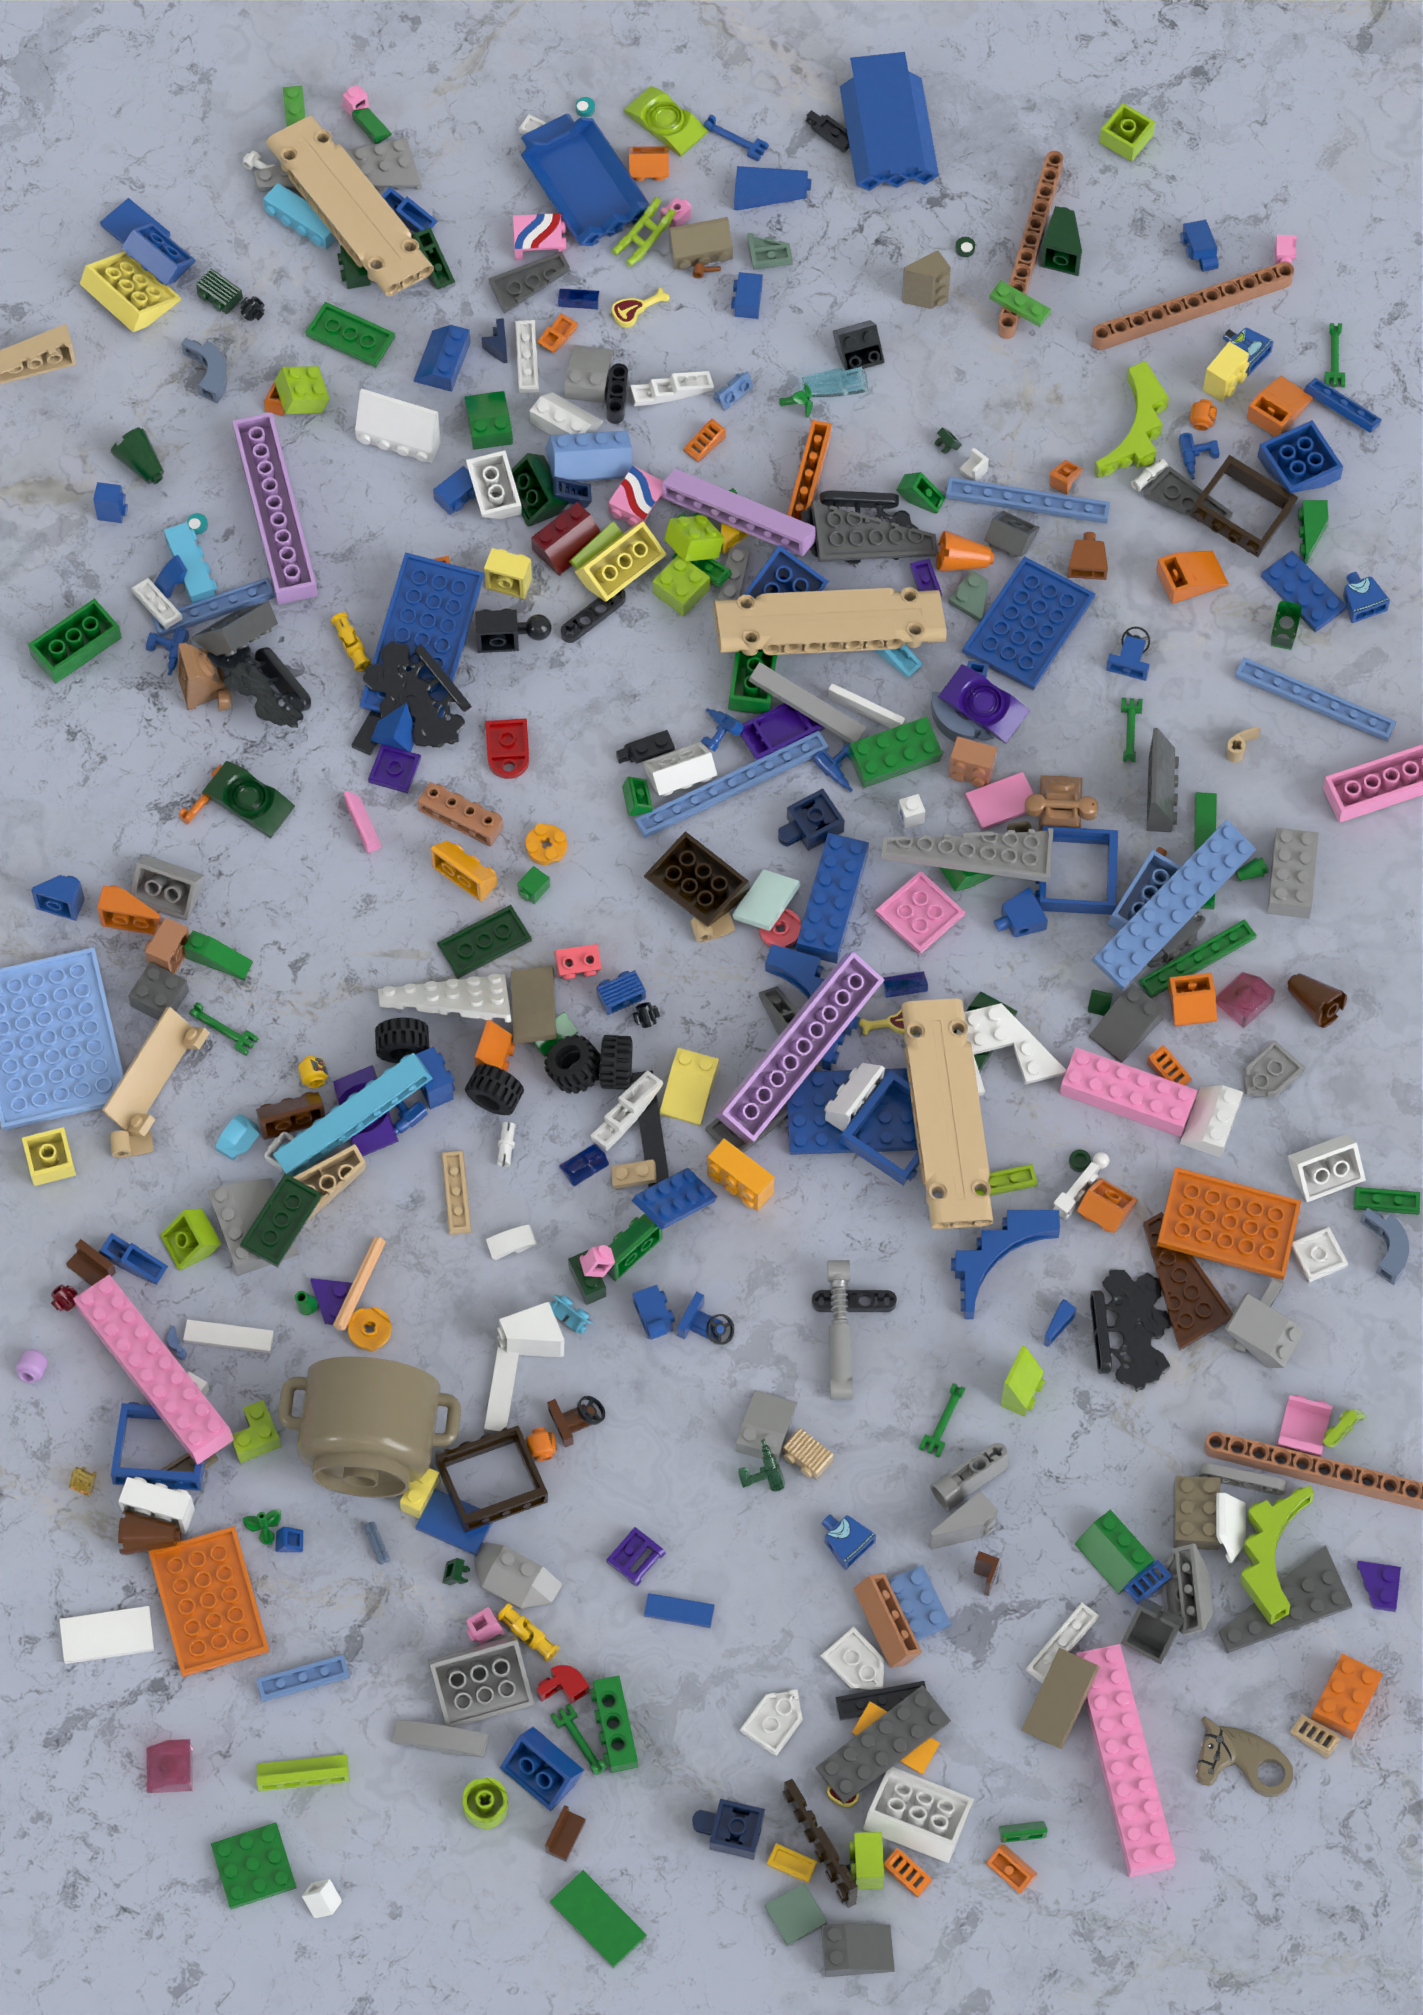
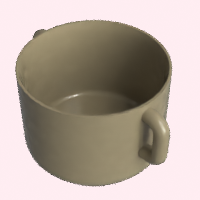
(367, 1424)

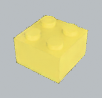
(1226, 372)
(508, 573)
(49, 1156)

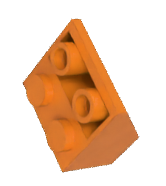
(1192, 999)

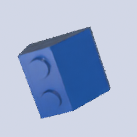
(59, 896)

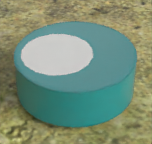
(585, 107)
(198, 523)

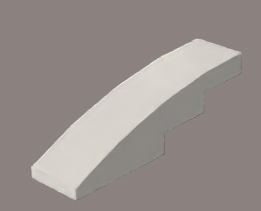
(671, 389)
(627, 1111)

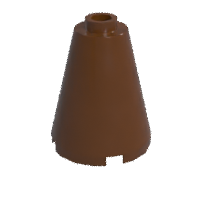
(1317, 999)
(146, 1533)

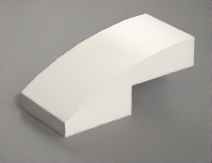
(511, 1241)

